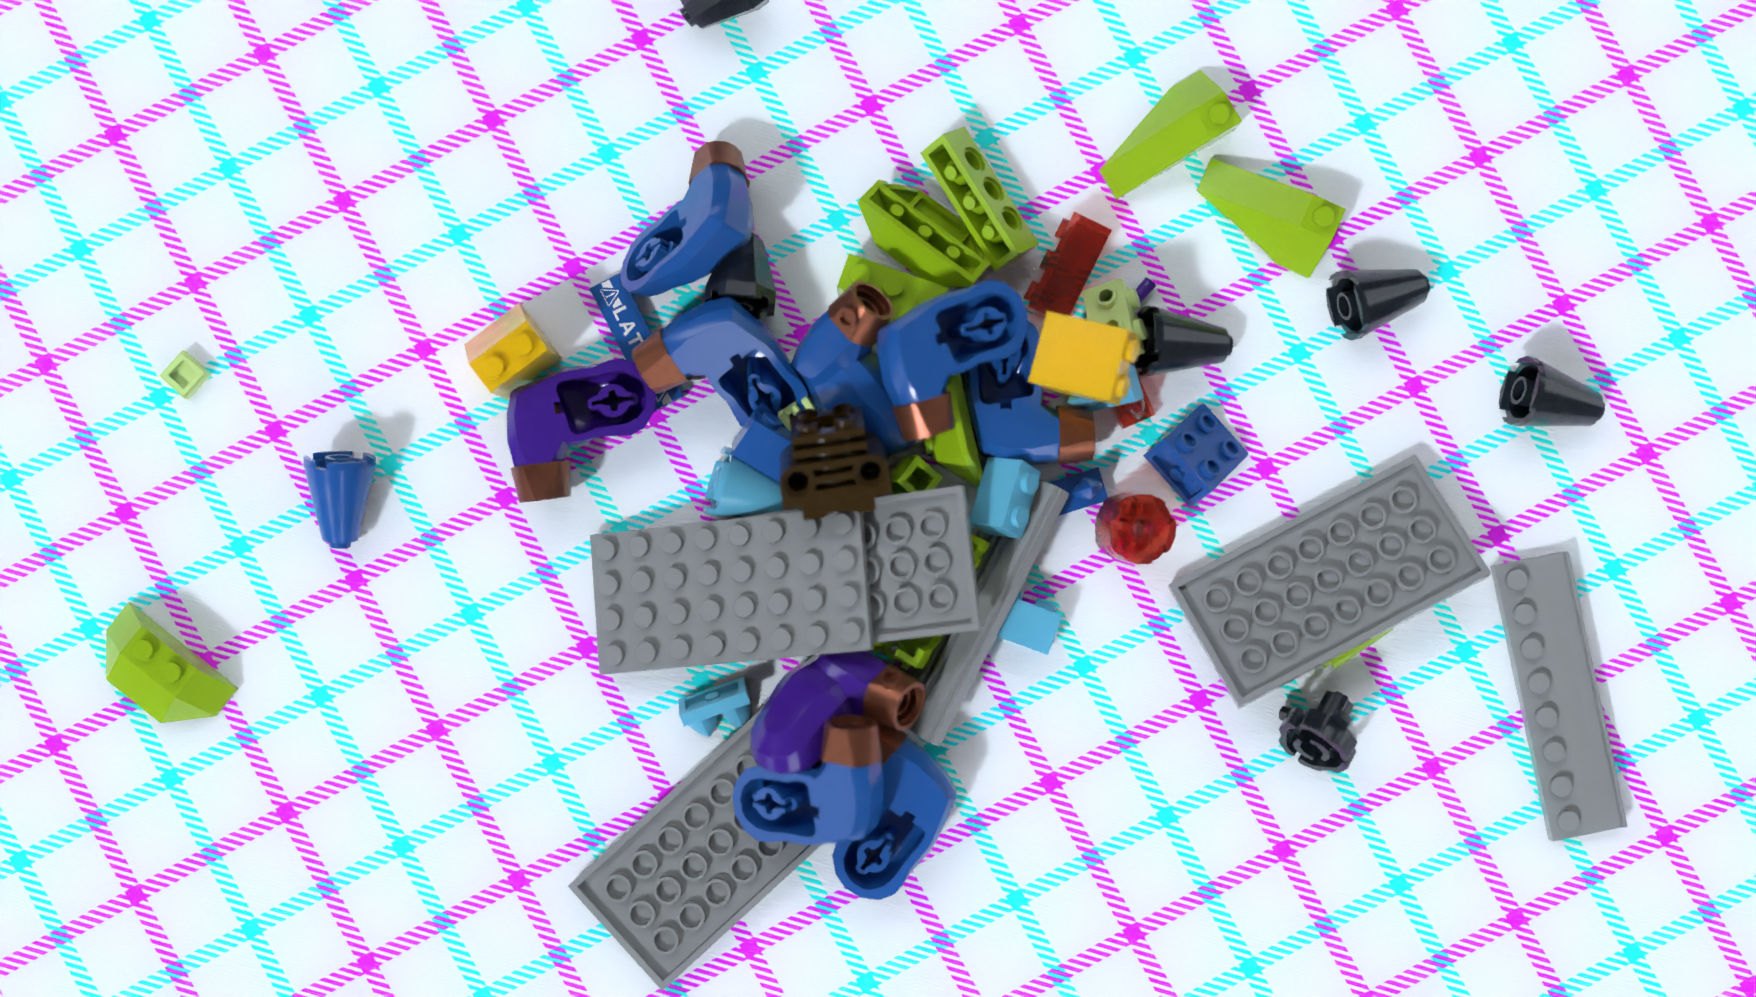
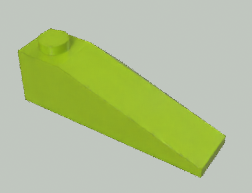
(1279, 218)

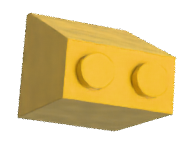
(510, 352)
(1084, 358)

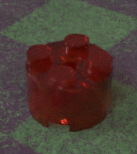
(1116, 527)

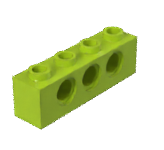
(979, 198)

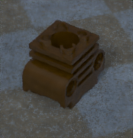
(832, 463)

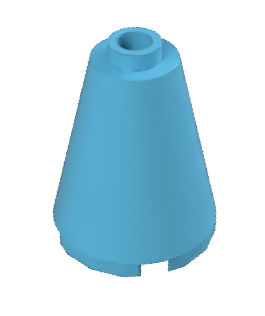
(741, 489)

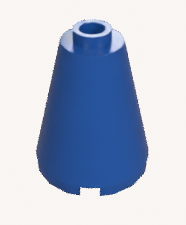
(339, 493)

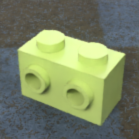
(1115, 306)

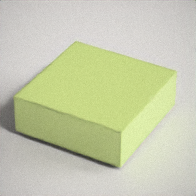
(185, 375)

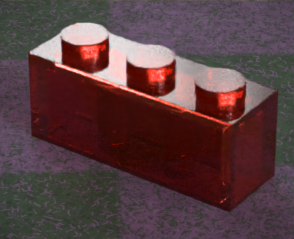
(1067, 266)

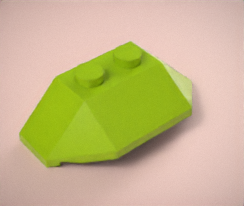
(922, 235)
(957, 448)
(161, 670)

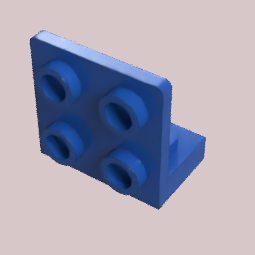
(1196, 455)

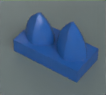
(1083, 490)

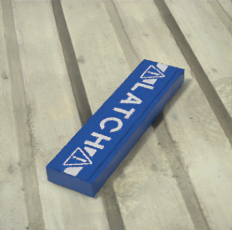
(628, 326)

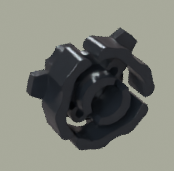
(1320, 733)

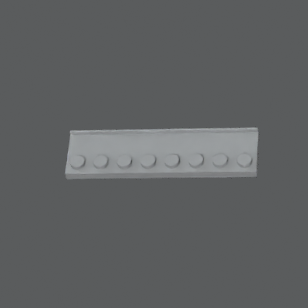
(999, 580)
(1558, 696)

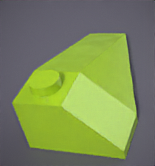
(1176, 128)

